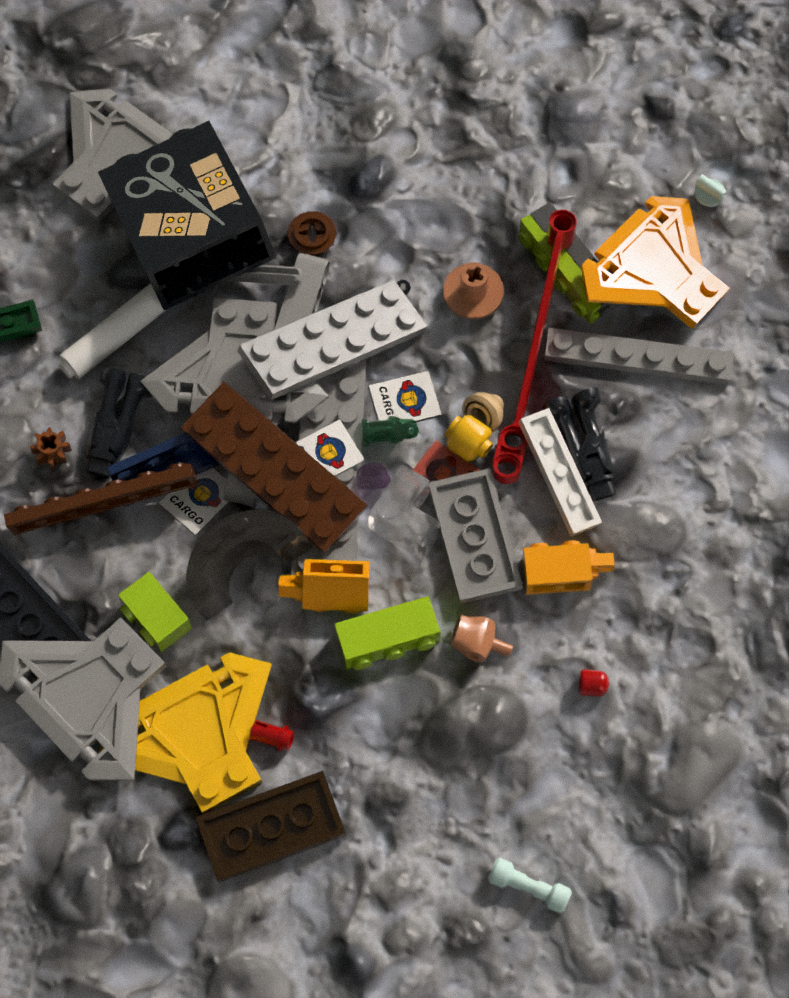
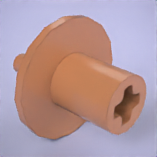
(473, 291)

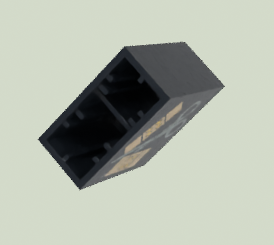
(187, 214)

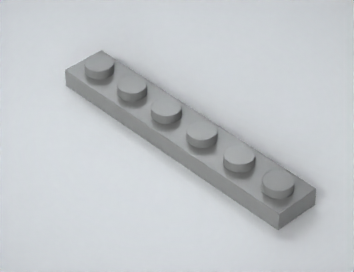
(639, 356)

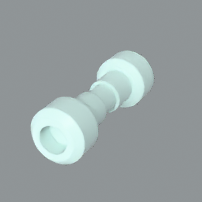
(505, 874)

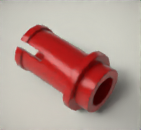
(272, 735)

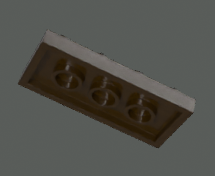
(270, 826)

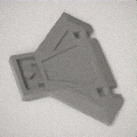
(100, 143)
(215, 359)
(85, 694)

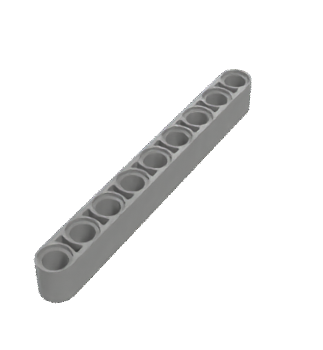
(297, 304)

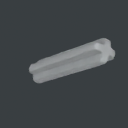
(272, 275)

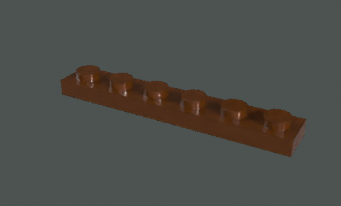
(90, 501)

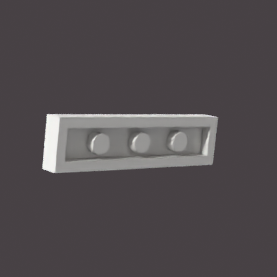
(560, 472)

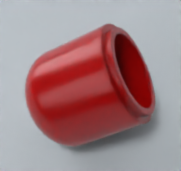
(593, 683)

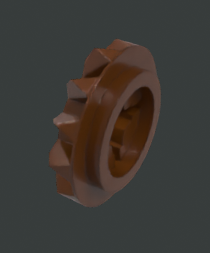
(300, 228)

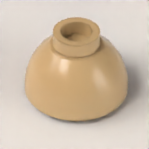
(486, 408)

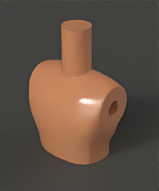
(476, 637)

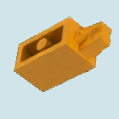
(563, 567)
(329, 585)

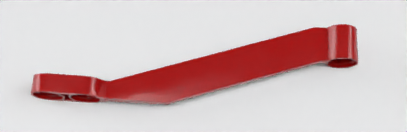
(558, 241)

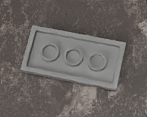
(475, 536)

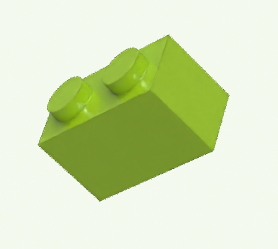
(154, 612)

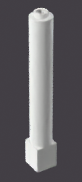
(111, 333)

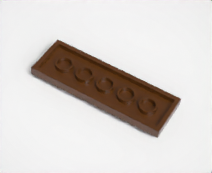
(274, 467)

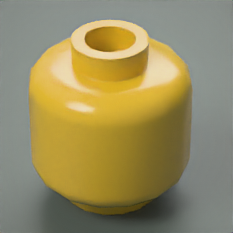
(469, 438)

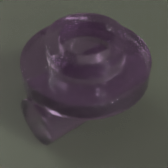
(372, 476)

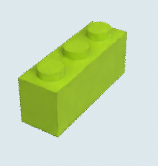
(388, 633)

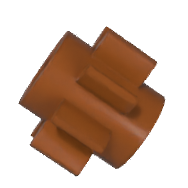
(55, 442)

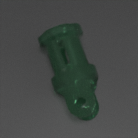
(390, 430)

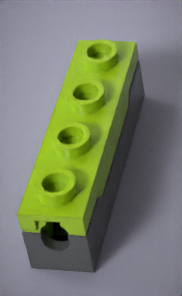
(569, 274)

